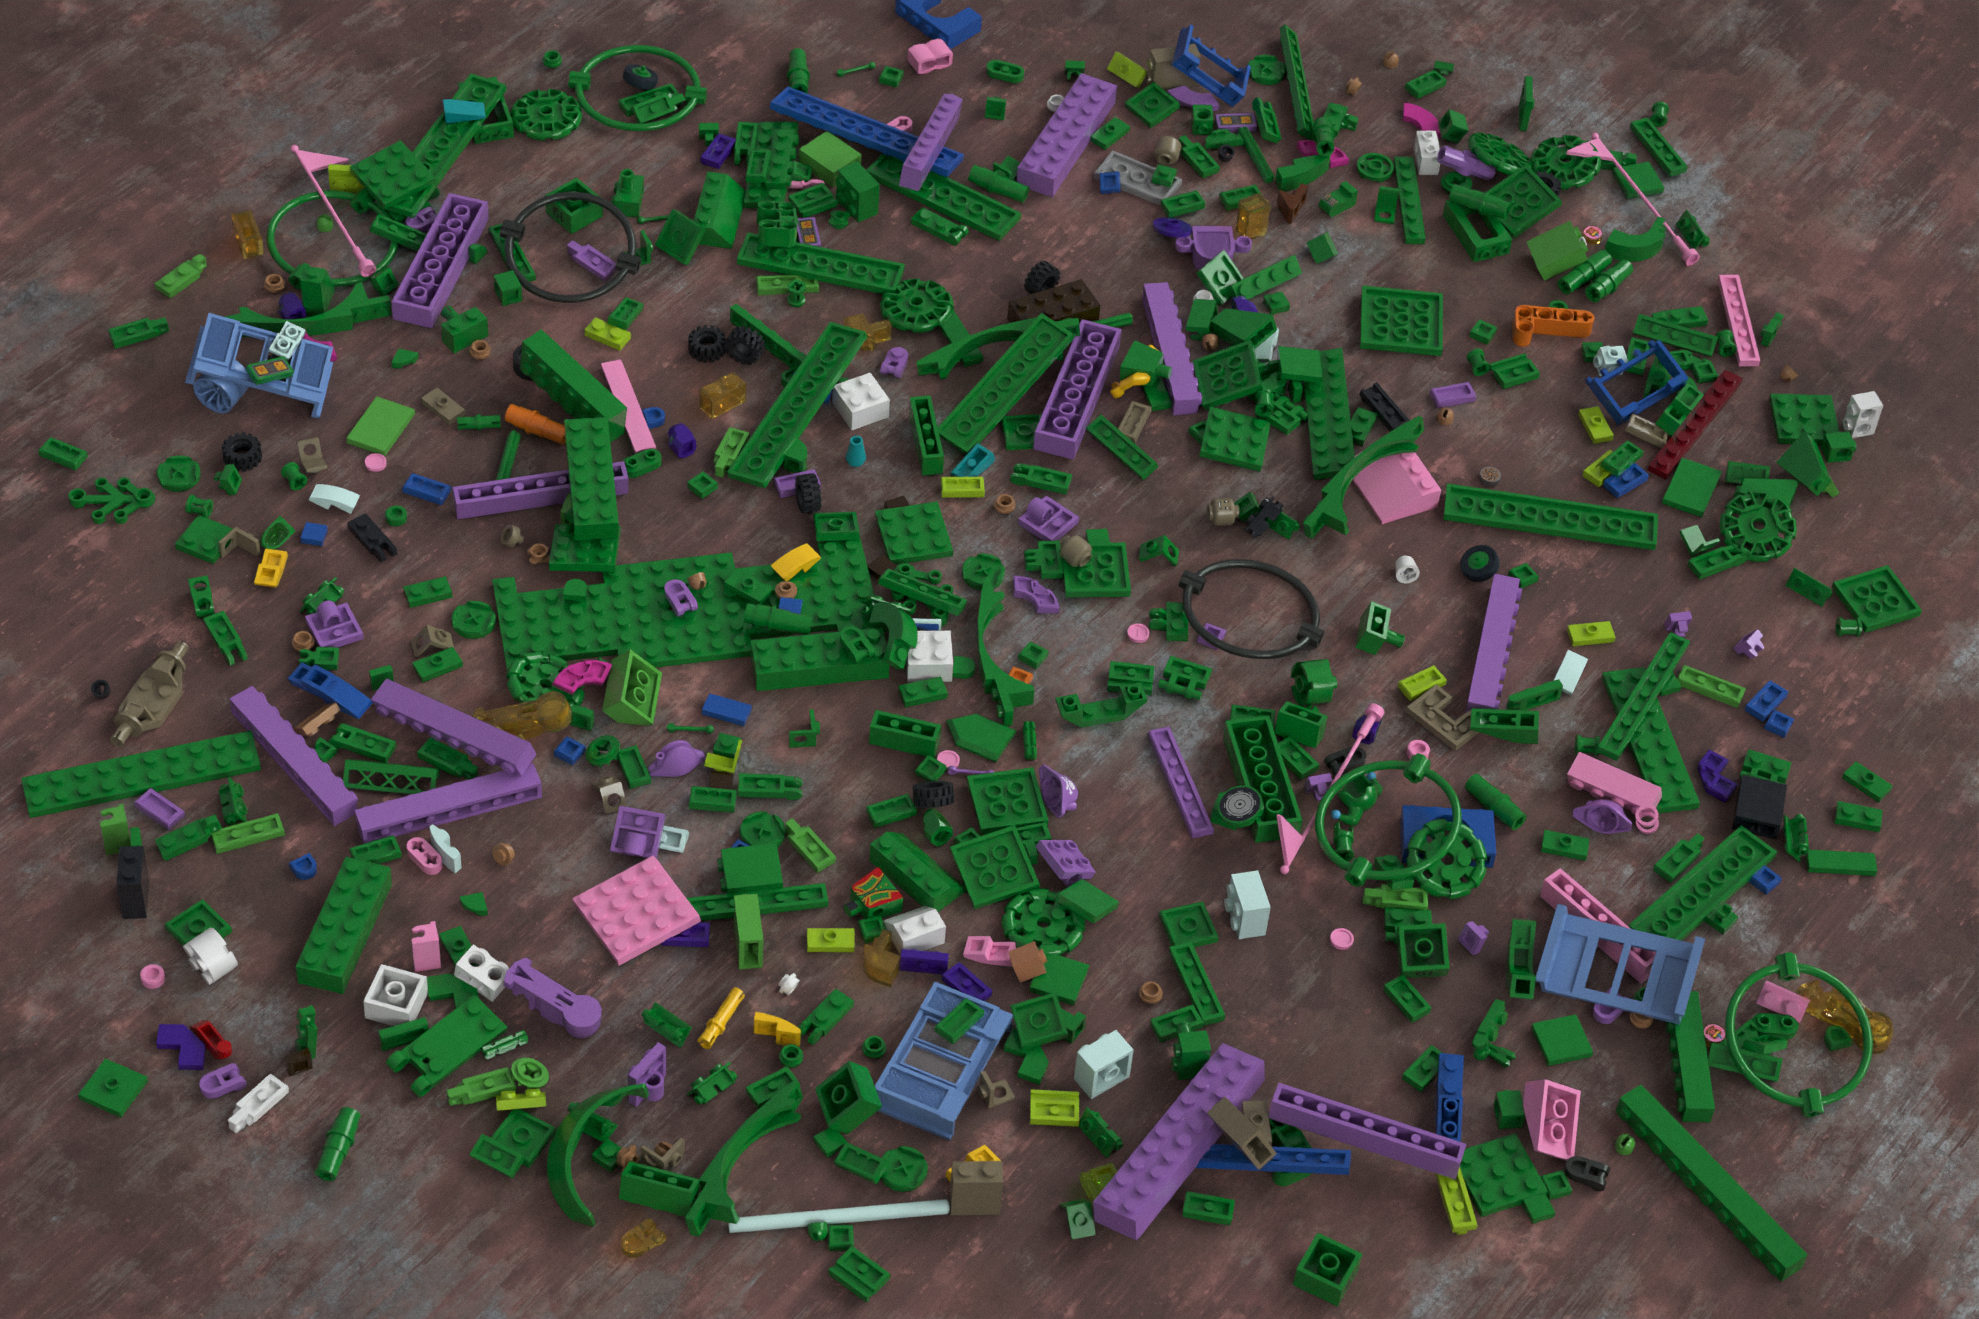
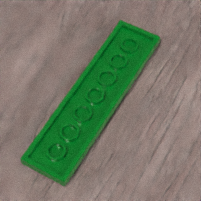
(950, 199)
(823, 264)
(1005, 384)
(1329, 417)
(1653, 746)
(1706, 886)

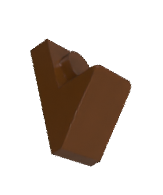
(1292, 203)

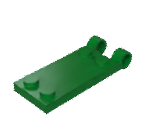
(449, 1044)

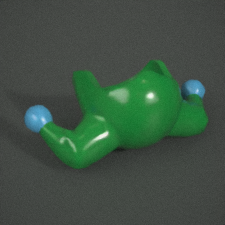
(1358, 797)

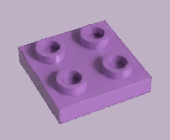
(1047, 519)
(333, 625)
(637, 832)
(1066, 860)
(650, 1071)

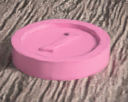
(375, 462)
(1138, 633)
(949, 758)
(1341, 938)

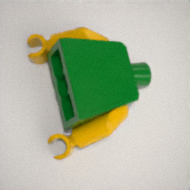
(1140, 367)

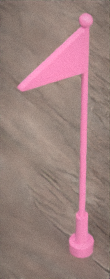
(314, 162)
(1689, 256)
(1289, 837)

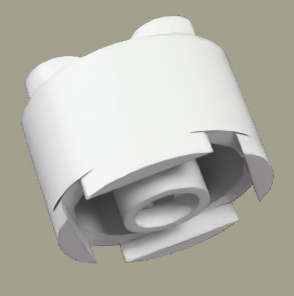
(210, 955)

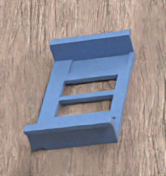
(217, 352)
(1572, 950)

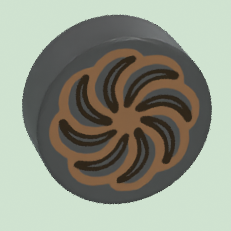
(1489, 476)

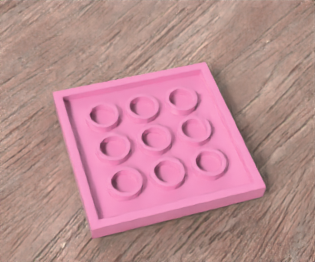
(636, 910)

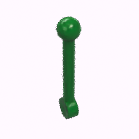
(840, 72)
(641, 220)
(671, 727)

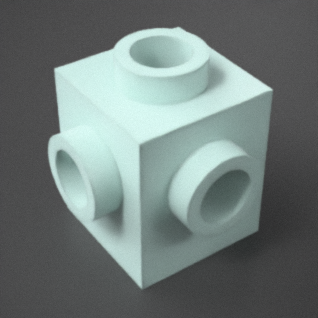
(1607, 357)

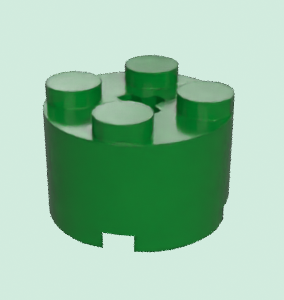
(1313, 682)

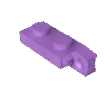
(592, 260)

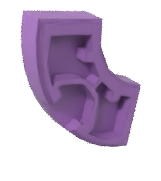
(1188, 98)
(1036, 594)

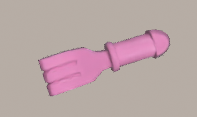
(804, 185)

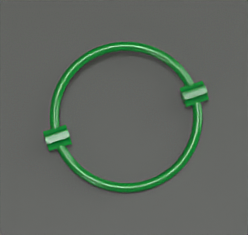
(581, 81)
(359, 202)
(1361, 868)
(1809, 1099)

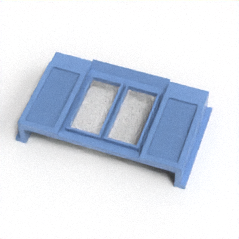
(930, 1076)

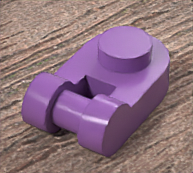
(423, 219)
(895, 362)
(676, 591)
(1606, 1014)
(213, 1084)

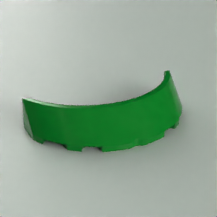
(565, 1143)

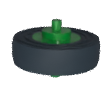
(640, 76)
(1479, 563)

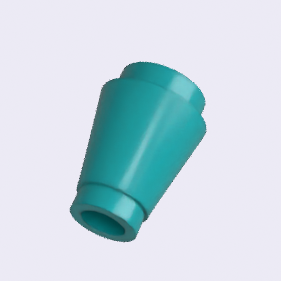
(856, 452)

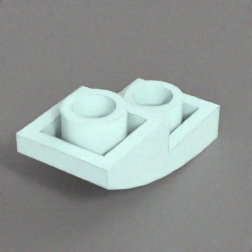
(287, 340)
(1265, 350)
(326, 495)
(1570, 671)
(441, 843)

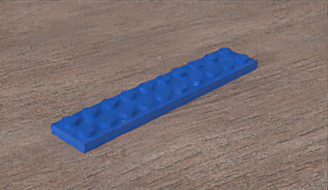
(857, 128)

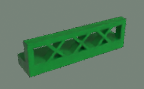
(391, 768)

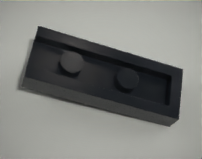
(1382, 404)

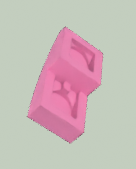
(986, 951)

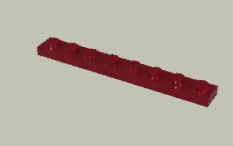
(1695, 424)

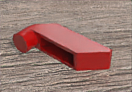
(212, 1039)

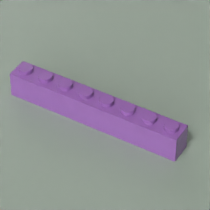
(930, 142)
(1171, 342)
(522, 492)
(1493, 643)
(453, 727)
(294, 756)
(447, 804)
(1367, 1130)

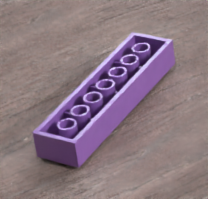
(1066, 135)
(440, 260)
(1077, 389)

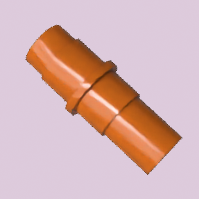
(535, 423)

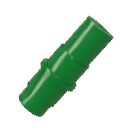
(798, 73)
(1323, 136)
(998, 183)
(1480, 201)
(1585, 272)
(1608, 281)
(777, 619)
(1495, 800)
(337, 1143)

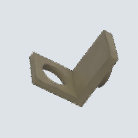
(311, 463)
(240, 538)
(431, 636)
(607, 786)
(987, 1090)
(669, 1160)

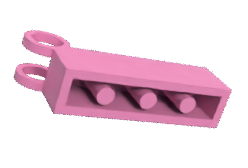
(1618, 786)

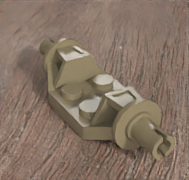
(151, 696)

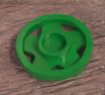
(1375, 169)

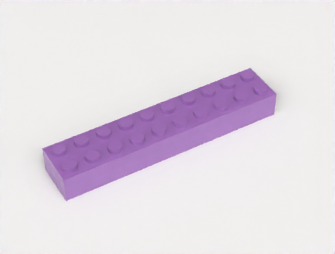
(1176, 1143)

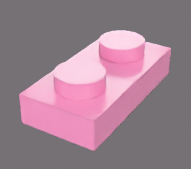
(1783, 1001)

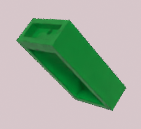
(499, 130)
(1475, 246)

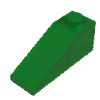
(1509, 725)

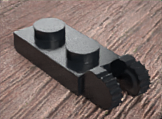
(371, 537)

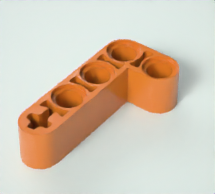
(1549, 322)

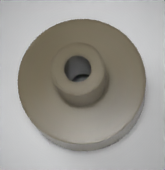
(511, 536)

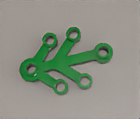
(138, 499)
(910, 571)

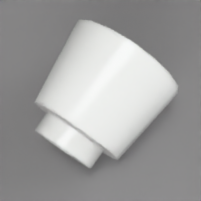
(1406, 569)

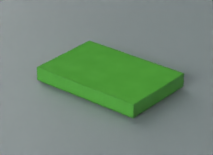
(380, 426)

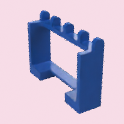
(1188, 63)
(1622, 415)

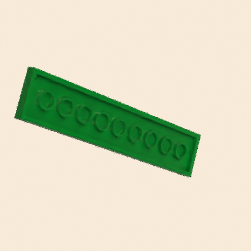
(447, 140)
(797, 404)
(1551, 516)
(139, 772)

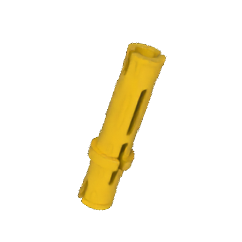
(717, 1024)

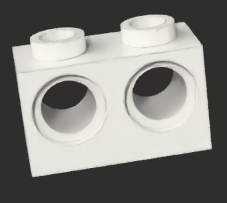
(1426, 152)
(1862, 414)
(479, 976)

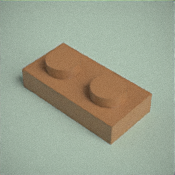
(321, 716)

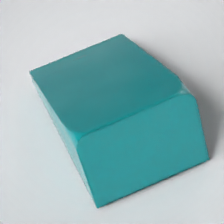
(463, 110)
(974, 462)

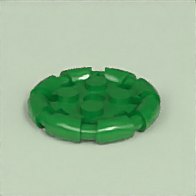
(530, 111)
(1496, 152)
(1552, 158)
(932, 303)
(1758, 538)
(525, 684)
(1459, 855)
(1041, 912)

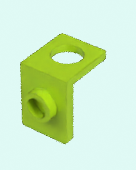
(722, 763)

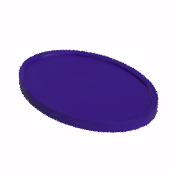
(1172, 227)

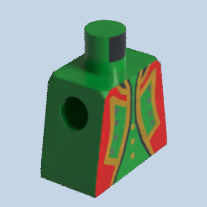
(874, 897)

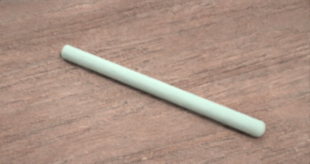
(841, 1215)

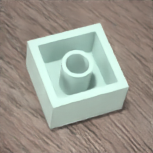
(1247, 905)
(1103, 1064)

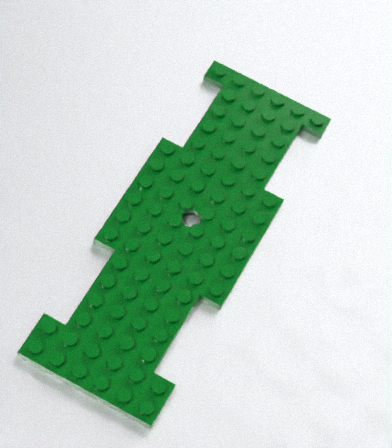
(634, 613)

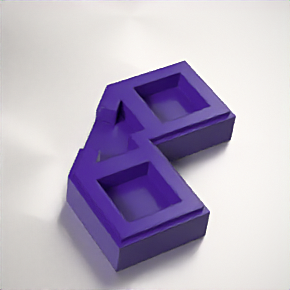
(1715, 784)
(180, 1037)

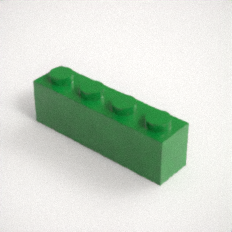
(926, 435)

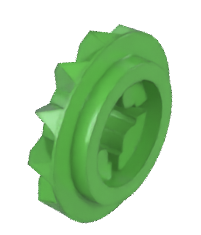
(531, 1067)

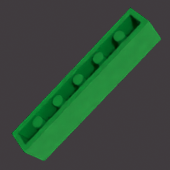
(1691, 1065)

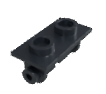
(1257, 522)

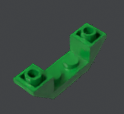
(1130, 699)

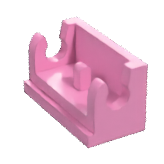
(426, 948)

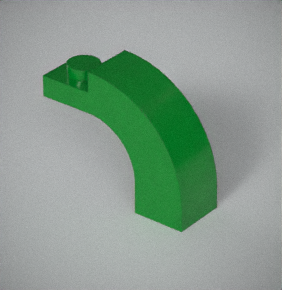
(1637, 247)
(901, 630)
(1520, 959)

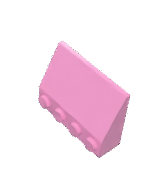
(1397, 487)

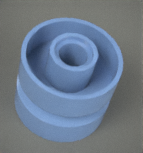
(217, 393)

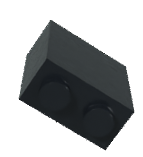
(1759, 806)
(133, 882)

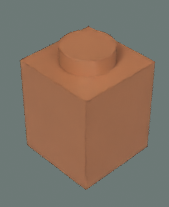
(1028, 961)

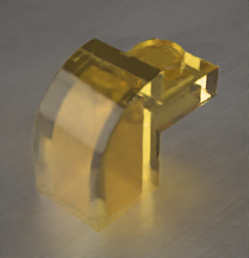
(875, 332)
(879, 963)

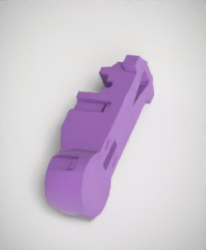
(557, 1004)

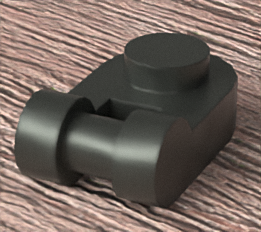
(1357, 760)
(1578, 1169)

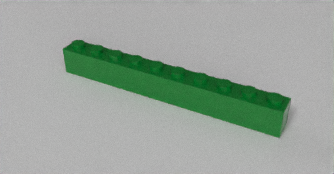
(1711, 1183)

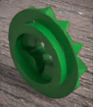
(1448, 178)
(603, 743)

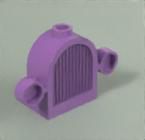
(1209, 241)

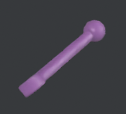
(952, 770)

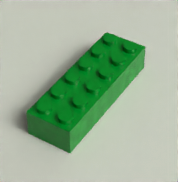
(570, 383)
(591, 478)
(814, 661)
(1259, 764)
(344, 925)

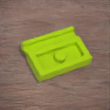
(342, 179)
(1054, 1108)

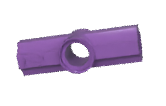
(1465, 163)

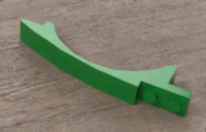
(340, 318)
(946, 358)
(1330, 509)
(1003, 688)
(713, 1199)

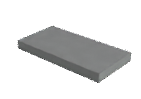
(1137, 178)

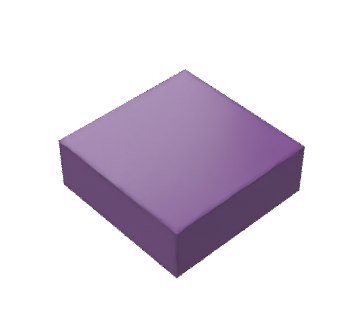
(1214, 630)

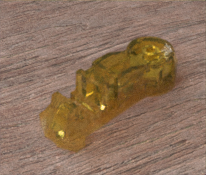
(529, 719)
(1836, 1010)

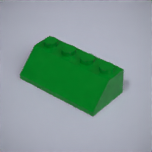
(720, 210)
(914, 871)

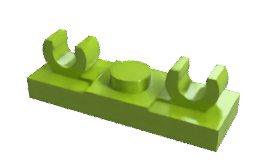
(1457, 1203)

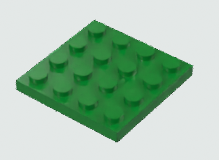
(1401, 320)

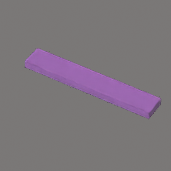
(1180, 782)

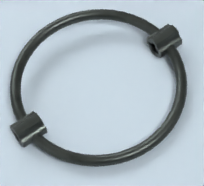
(625, 263)
(1195, 583)

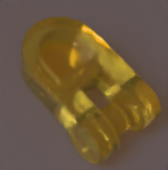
(636, 1244)

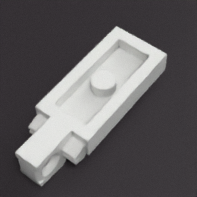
(257, 1102)

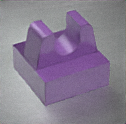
(1678, 622)
(1749, 643)
(1318, 785)
(1473, 937)

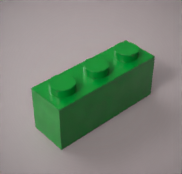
(904, 734)
(658, 1188)

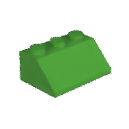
(632, 690)

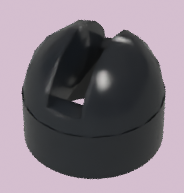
(1223, 151)
(96, 689)

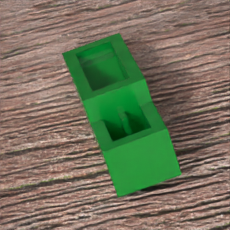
(1302, 170)
(1679, 409)

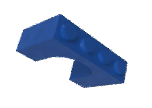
(951, 29)
(1479, 820)

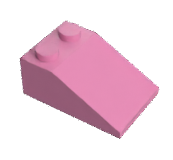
(1552, 1117)

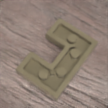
(1428, 712)

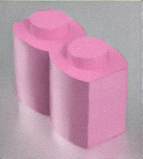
(930, 56)

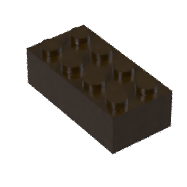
(1057, 303)

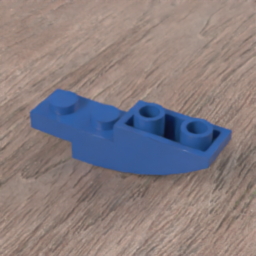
(330, 689)
(1449, 1096)

